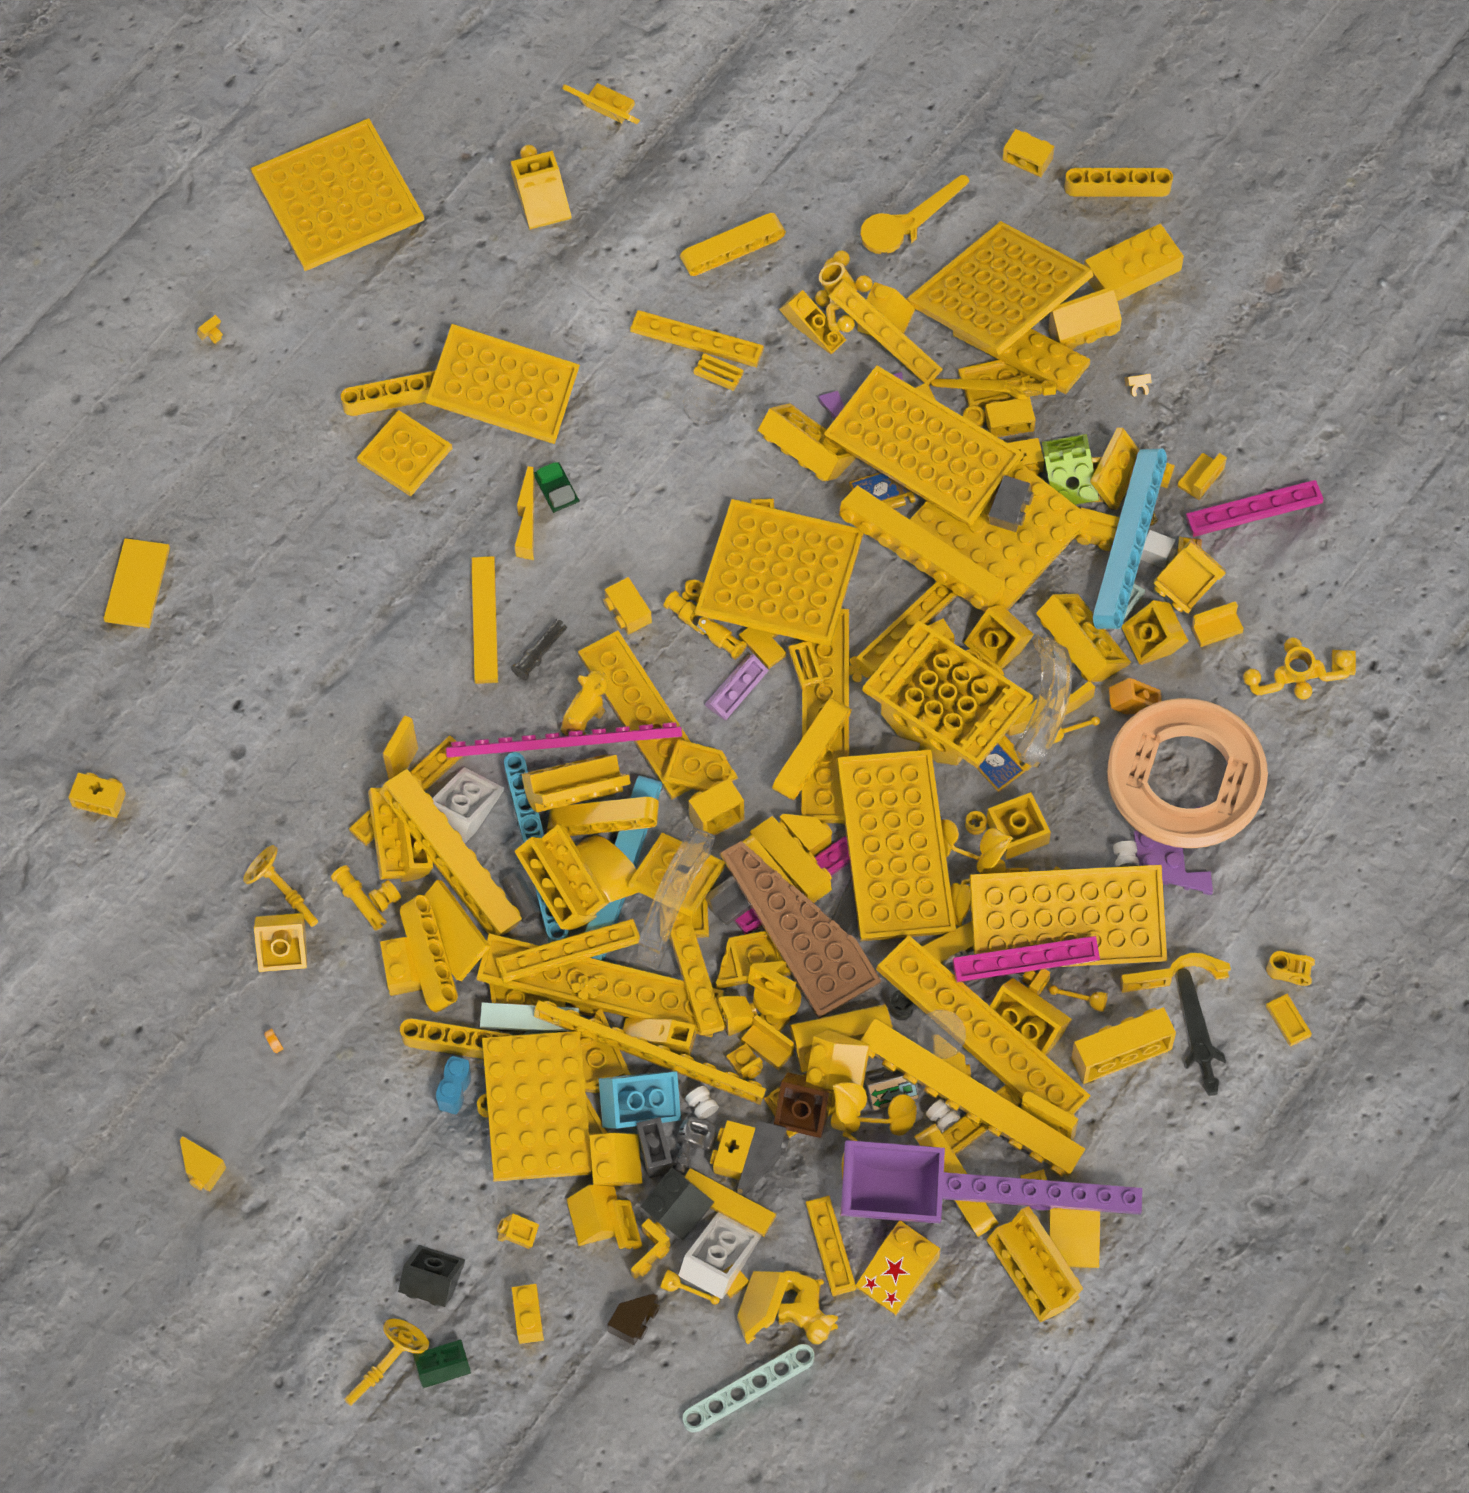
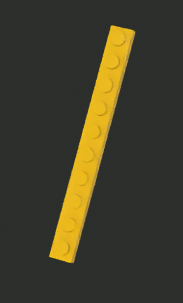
(642, 1049)

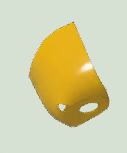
(608, 866)

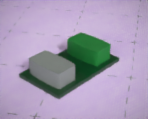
(556, 487)

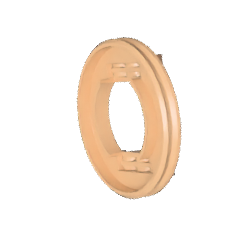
(1135, 754)

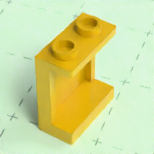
(1188, 576)

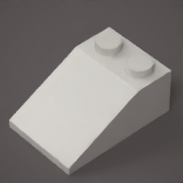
(467, 801)
(714, 1251)

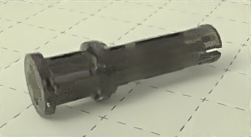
(533, 657)

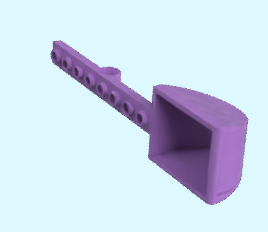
(911, 1182)

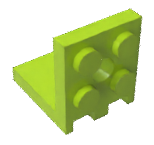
(1068, 459)

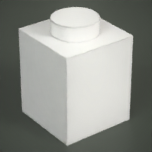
(1158, 549)

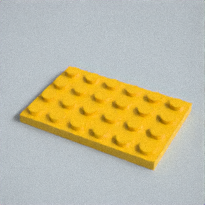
(502, 383)
(536, 1106)

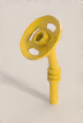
(265, 868)
(401, 1343)

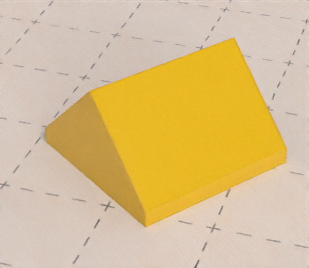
(591, 1213)

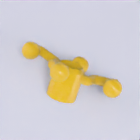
(830, 276)
(1285, 674)

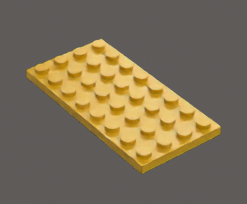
(923, 445)
(896, 845)
(1061, 905)

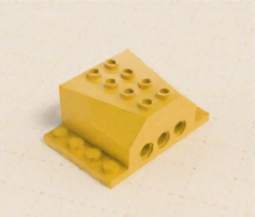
(945, 697)

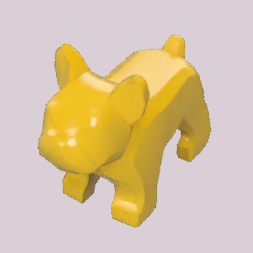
(586, 703)
(805, 1309)

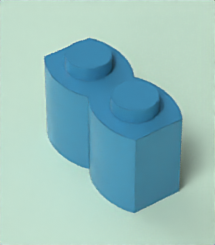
(451, 1088)

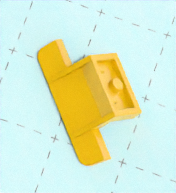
(606, 102)

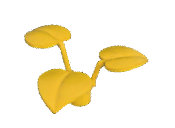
(992, 848)
(852, 1098)

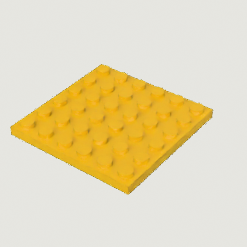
(337, 194)
(999, 287)
(1009, 555)
(780, 572)

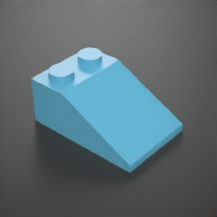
(639, 1098)

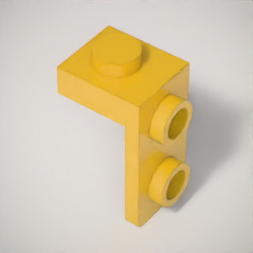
(657, 1235)

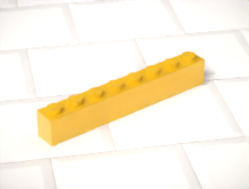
(921, 549)
(450, 854)

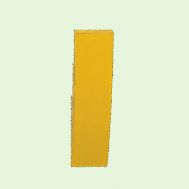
(1076, 700)

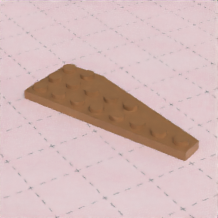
(815, 948)

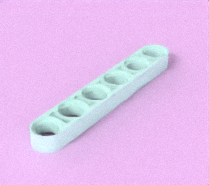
(751, 1392)

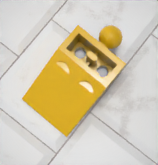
(540, 187)

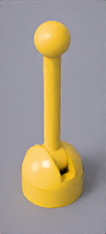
(1094, 721)
(1096, 1000)
(672, 1282)

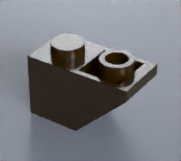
(632, 1316)

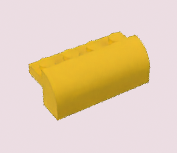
(574, 782)
(396, 848)
(562, 878)
(850, 1024)
(1035, 1265)

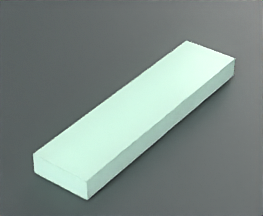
(516, 1018)

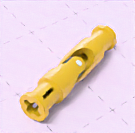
(717, 633)

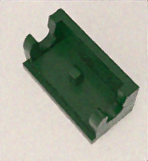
(442, 1363)

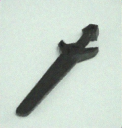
(1200, 1041)

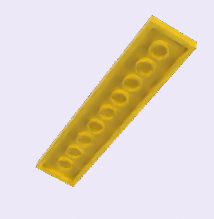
(822, 791)
(620, 988)
(987, 1033)

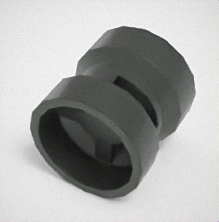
(899, 1000)

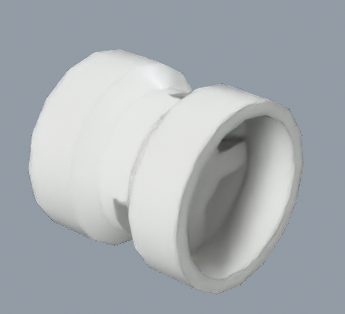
(1125, 854)
(701, 1102)
(942, 1115)

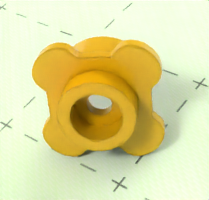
(691, 585)

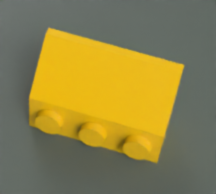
(1085, 319)
(1030, 1015)

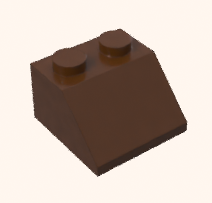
(802, 1106)

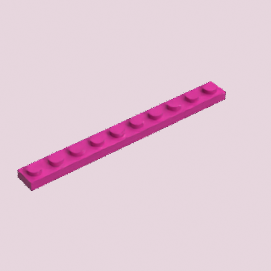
(553, 740)

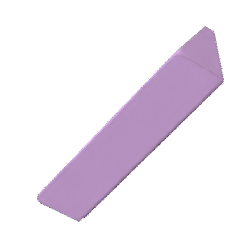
(736, 687)

